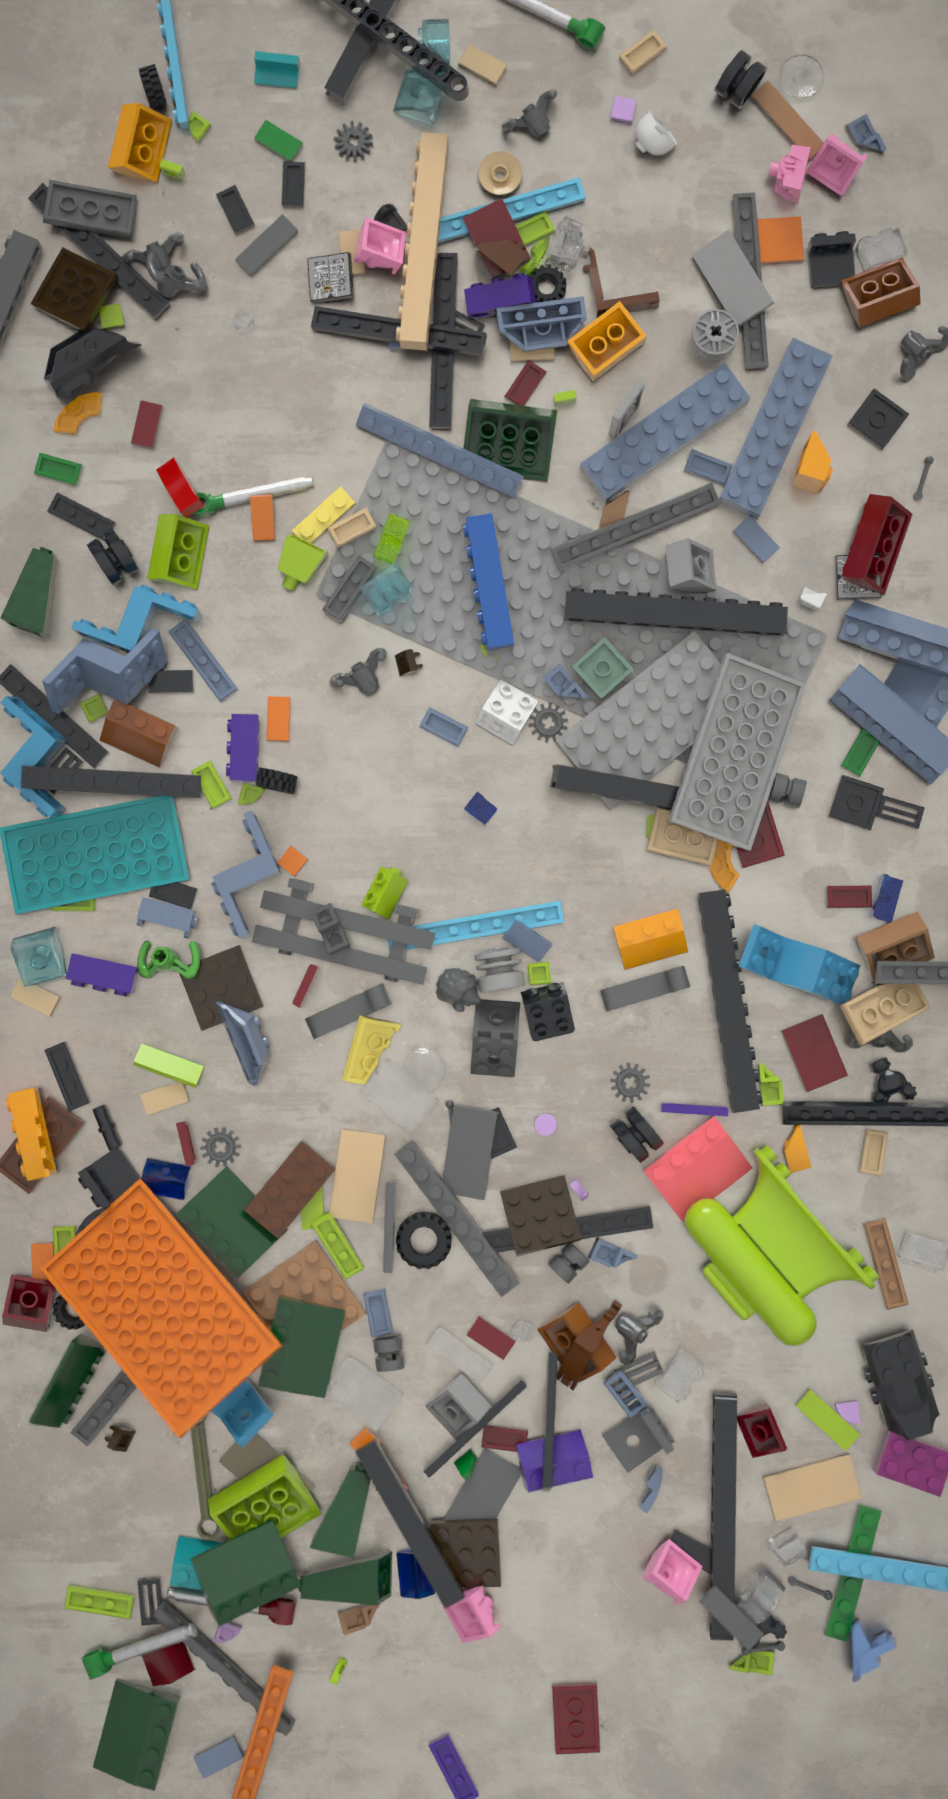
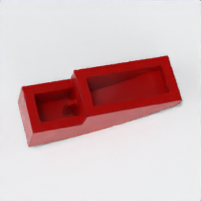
(179, 488)

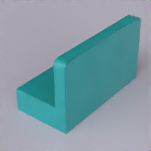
(276, 69)

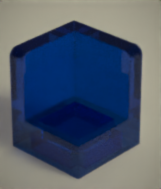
(480, 809)

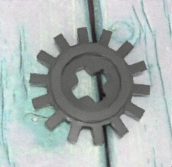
(351, 149)
(544, 714)
(639, 1080)
(211, 1146)

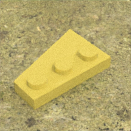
(368, 1043)

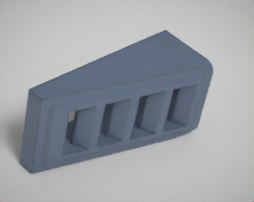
(637, 1406)

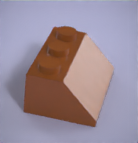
(881, 292)
(137, 733)
(564, 1329)

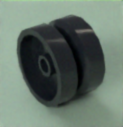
(739, 79)
(113, 556)
(635, 1135)

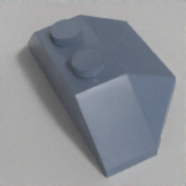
(542, 323)
(246, 1040)

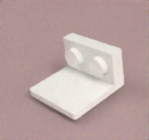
(506, 712)

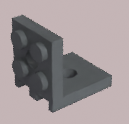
(495, 1038)
(650, 1434)

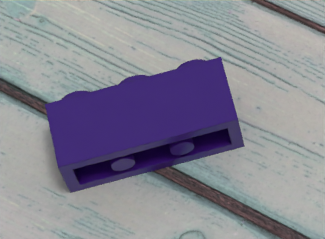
(485, 298)
(243, 747)
(102, 974)

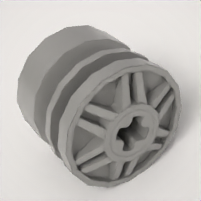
(715, 348)
(499, 969)

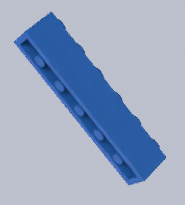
(490, 582)

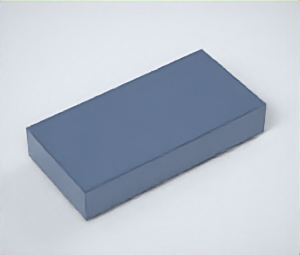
(708, 467)
(756, 539)
(443, 727)
(527, 940)
(378, 1313)
(218, 1757)

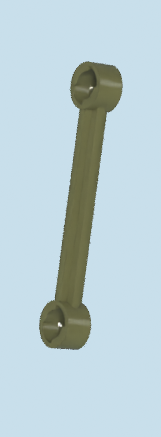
(202, 1478)

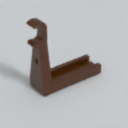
(631, 303)
(584, 1348)

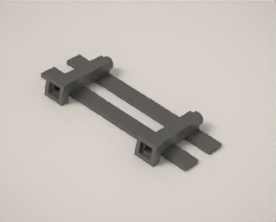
(400, 933)

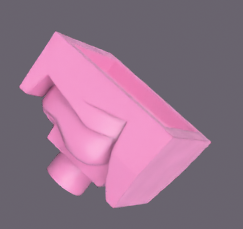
(836, 164)
(790, 173)
(380, 245)
(672, 1571)
(473, 1615)

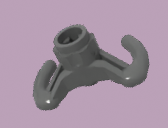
(534, 116)
(161, 251)
(174, 278)
(920, 350)
(362, 673)
(881, 1041)
(635, 1332)

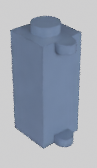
(167, 915)

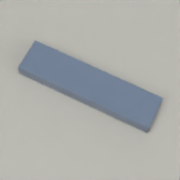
(203, 660)

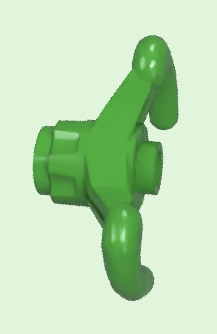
(167, 960)

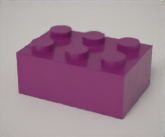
(913, 1463)

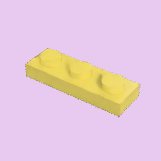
(324, 516)

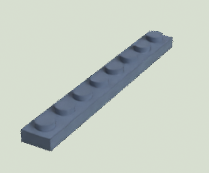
(439, 450)

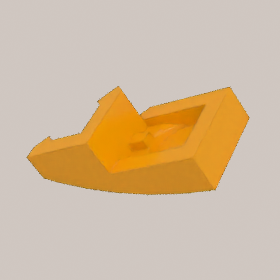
(796, 1152)

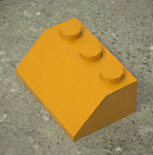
(139, 142)
(606, 341)
(813, 467)
(650, 939)

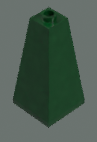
(33, 595)
(343, 1519)
(356, 1581)

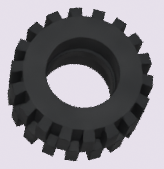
(417, 1259)

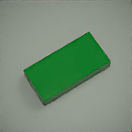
(278, 141)
(58, 469)
(860, 753)

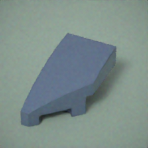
(864, 134)
(562, 683)
(609, 1254)

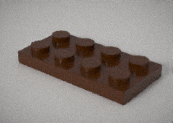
(61, 1129)
(289, 1189)

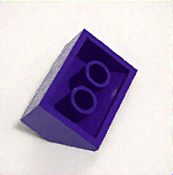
(570, 1460)

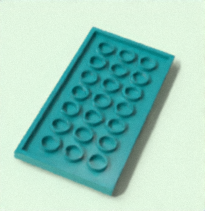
(94, 854)

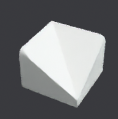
(812, 599)

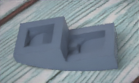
(653, 1482)

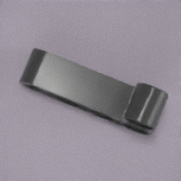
(645, 988)
(348, 1011)

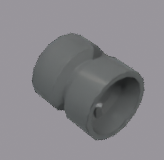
(787, 790)
(569, 1262)
(388, 1345)

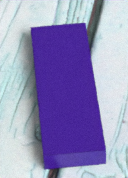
(694, 1109)
(453, 1768)

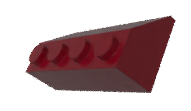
(879, 532)

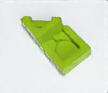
(770, 1087)
(757, 1662)

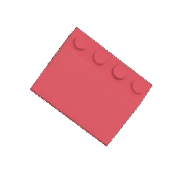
(697, 1167)

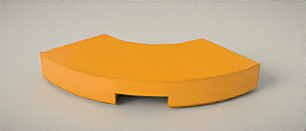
(77, 411)
(722, 868)

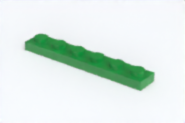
(849, 1587)

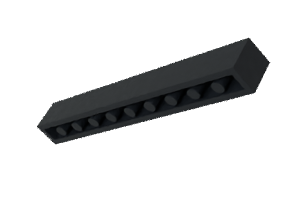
(676, 613)
(728, 1001)

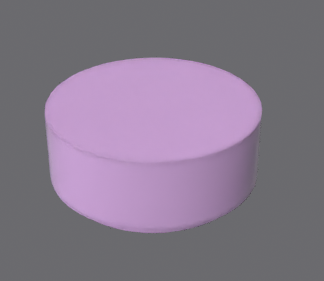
(545, 1124)

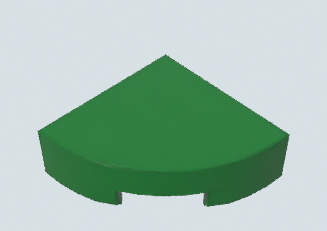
(466, 1463)

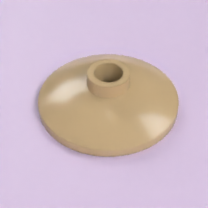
(500, 163)

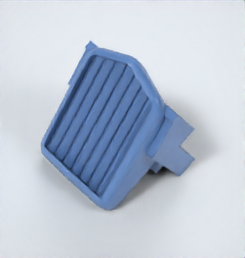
(865, 1653)

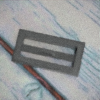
(638, 1361)

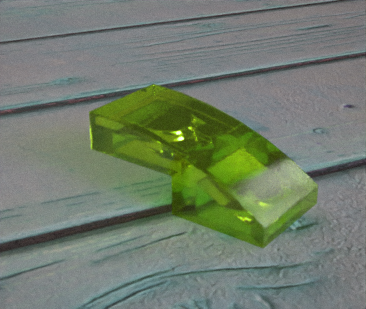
(538, 254)
(392, 538)

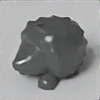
(458, 988)

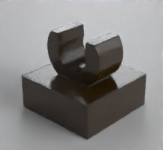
(406, 662)
(120, 1438)

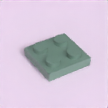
(602, 668)

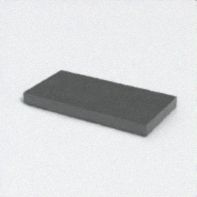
(89, 209)
(470, 1151)
(389, 1230)
(485, 1489)

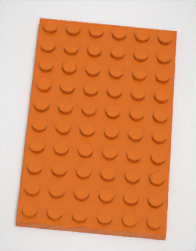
(161, 1308)

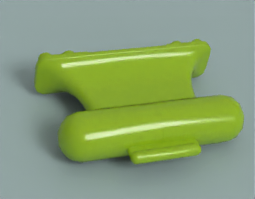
(772, 1254)

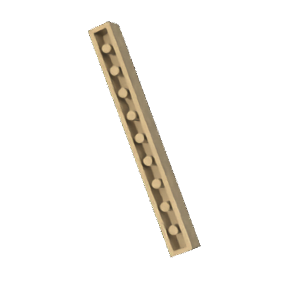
(424, 241)

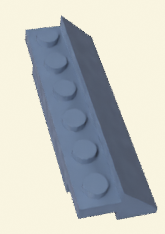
(896, 636)
(894, 723)

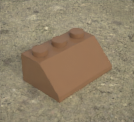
(897, 941)

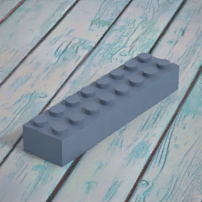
(775, 428)
(664, 432)

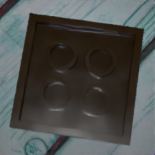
(74, 289)
(223, 979)
(540, 1215)
(470, 1550)

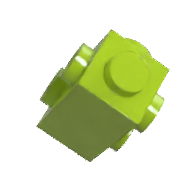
(385, 891)

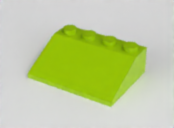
(264, 1495)

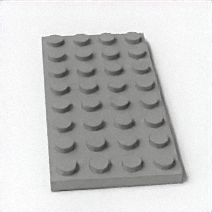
(647, 718)
(737, 752)

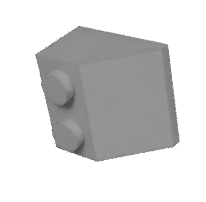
(690, 567)
(458, 1406)

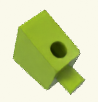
(299, 560)

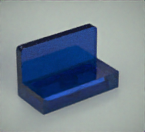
(886, 898)
(166, 1178)
(412, 1578)

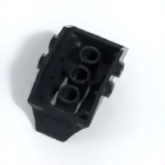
(81, 357)
(901, 1384)

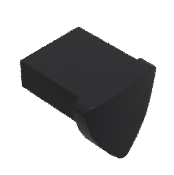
(388, 215)

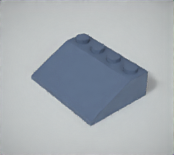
(921, 689)

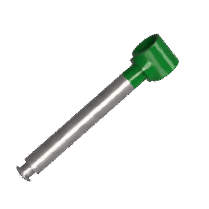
(586, 31)
(243, 496)
(100, 1662)

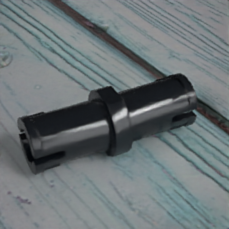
(106, 1127)

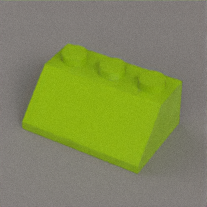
(178, 551)

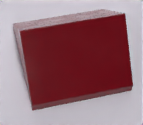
(761, 1431)
(168, 1664)

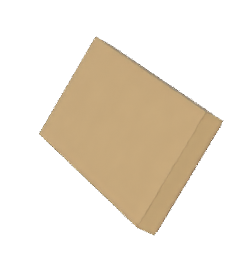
(883, 1009)
(357, 1175)
(812, 1487)

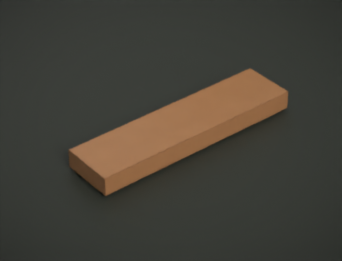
(786, 118)
(886, 1263)

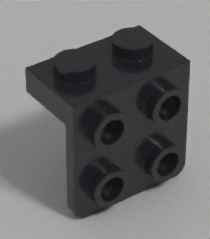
(831, 258)
(548, 1011)
(108, 1178)

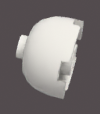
(653, 135)

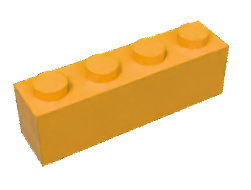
(31, 1134)

